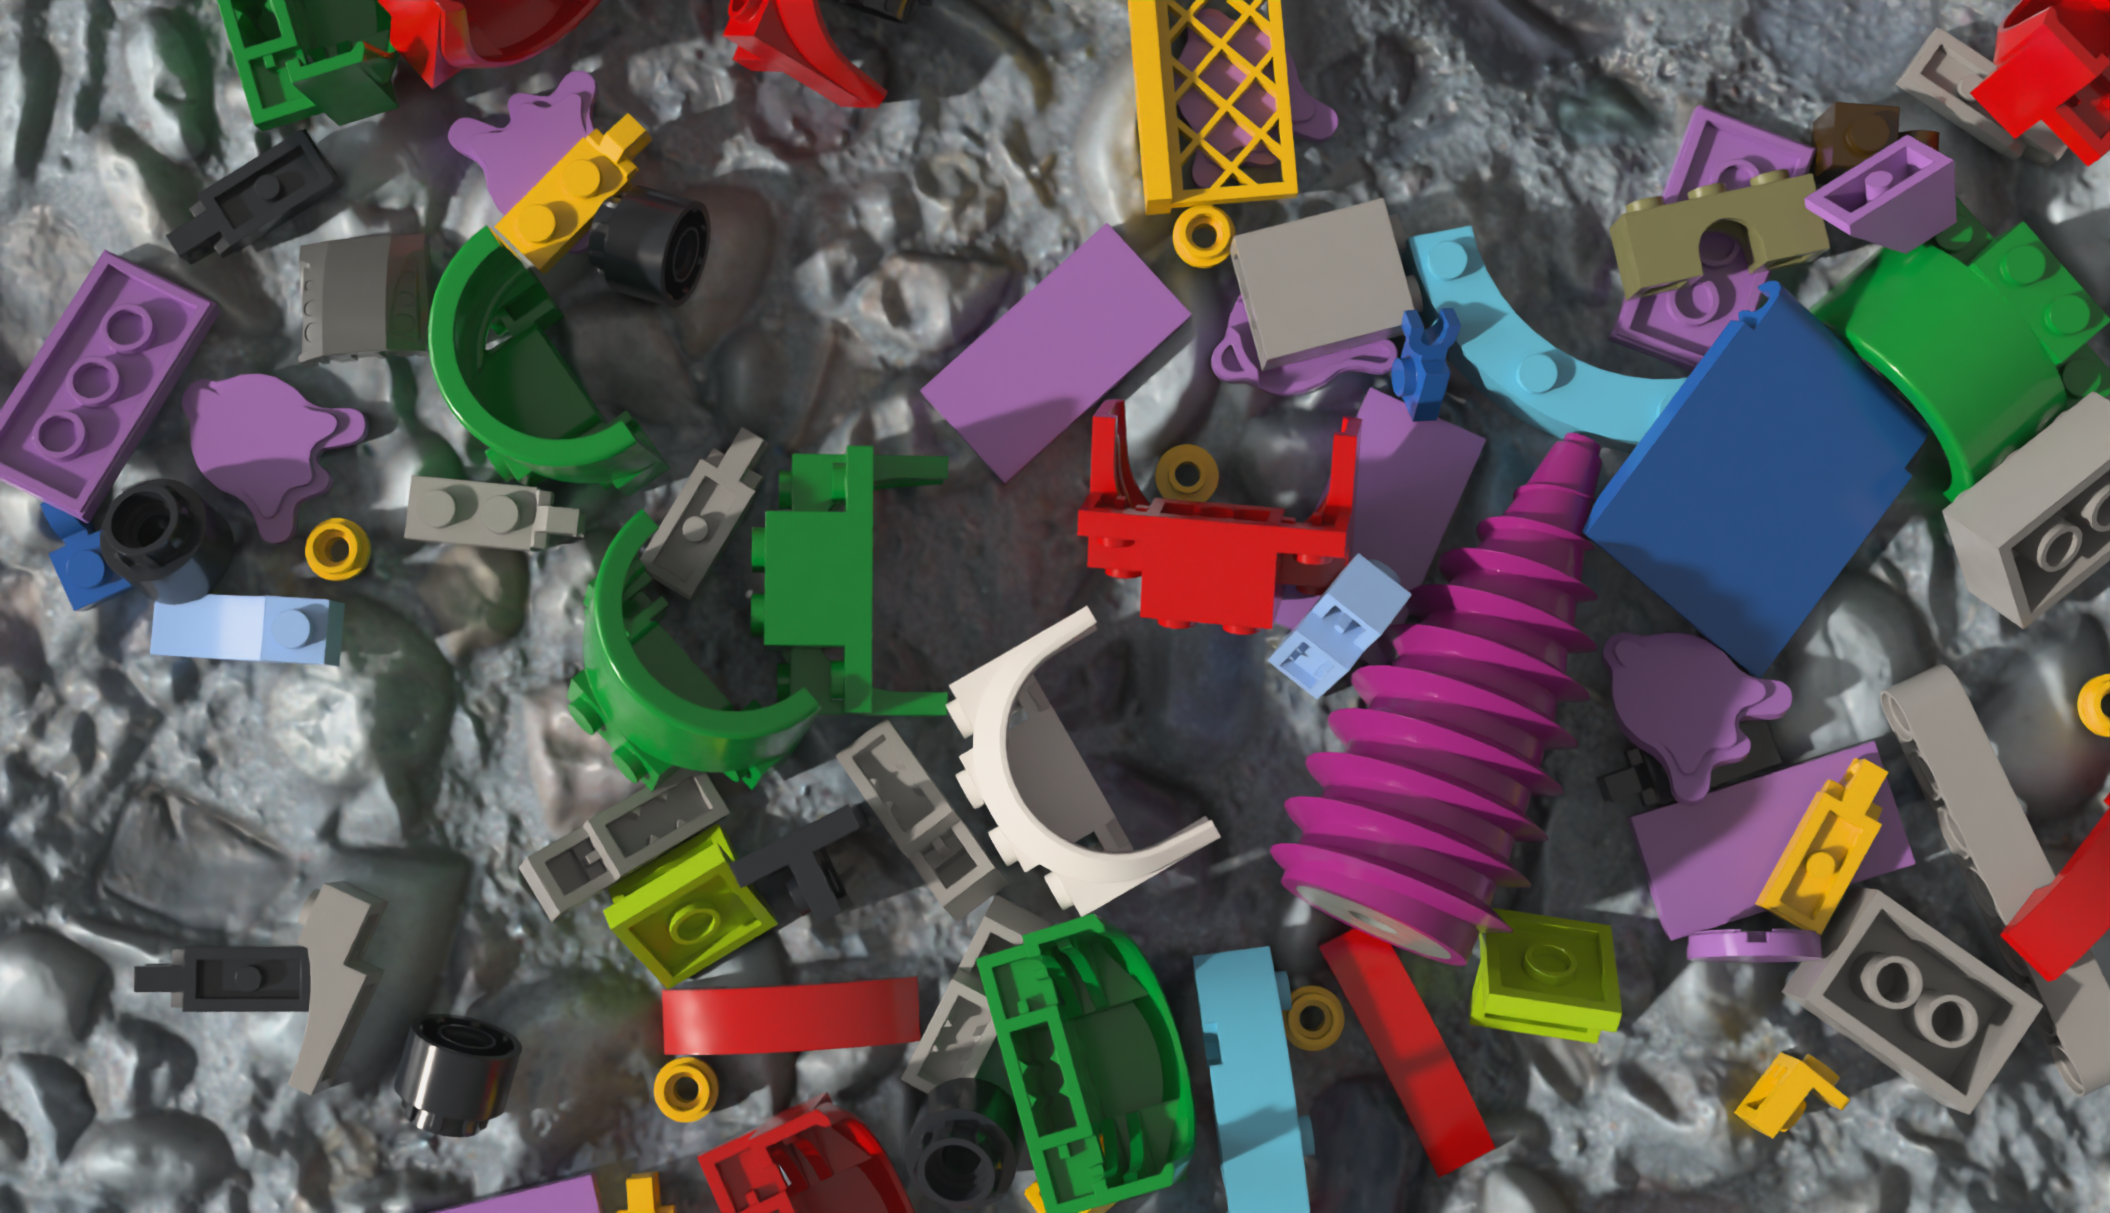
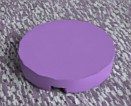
(1754, 946)

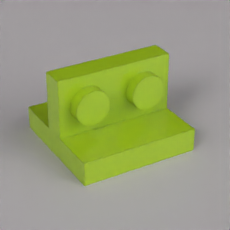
(687, 908)
(1547, 978)

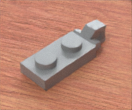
(1943, 78)
(487, 515)
(705, 516)

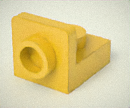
(1778, 1095)

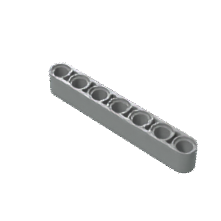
(1998, 860)

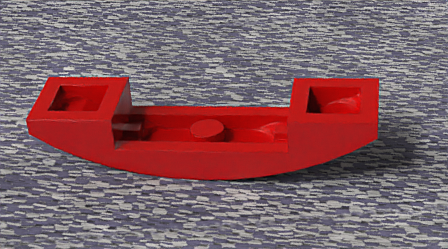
(2071, 912)
(791, 1016)
(1408, 1049)

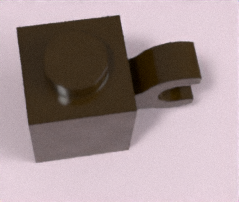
(1855, 132)

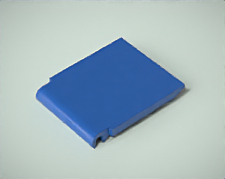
(1759, 479)

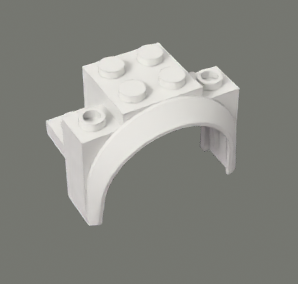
(1043, 787)

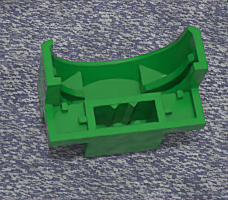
(312, 58)
(823, 579)
(1092, 1065)

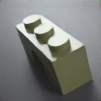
(1769, 220)

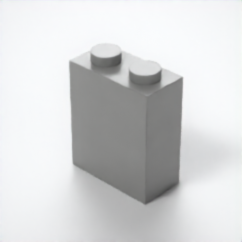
(1324, 283)

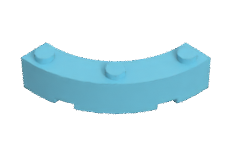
(1517, 364)
(1252, 1081)

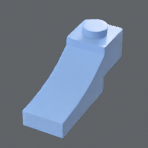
(1341, 625)
(251, 629)

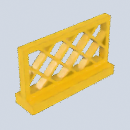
(1158, 101)

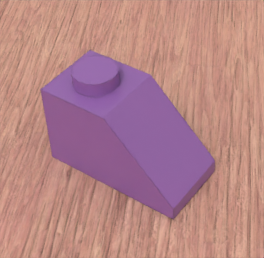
(1892, 197)

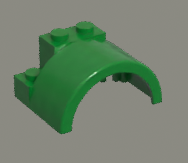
(1974, 336)
(522, 391)
(655, 699)

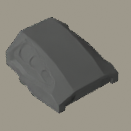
(365, 298)

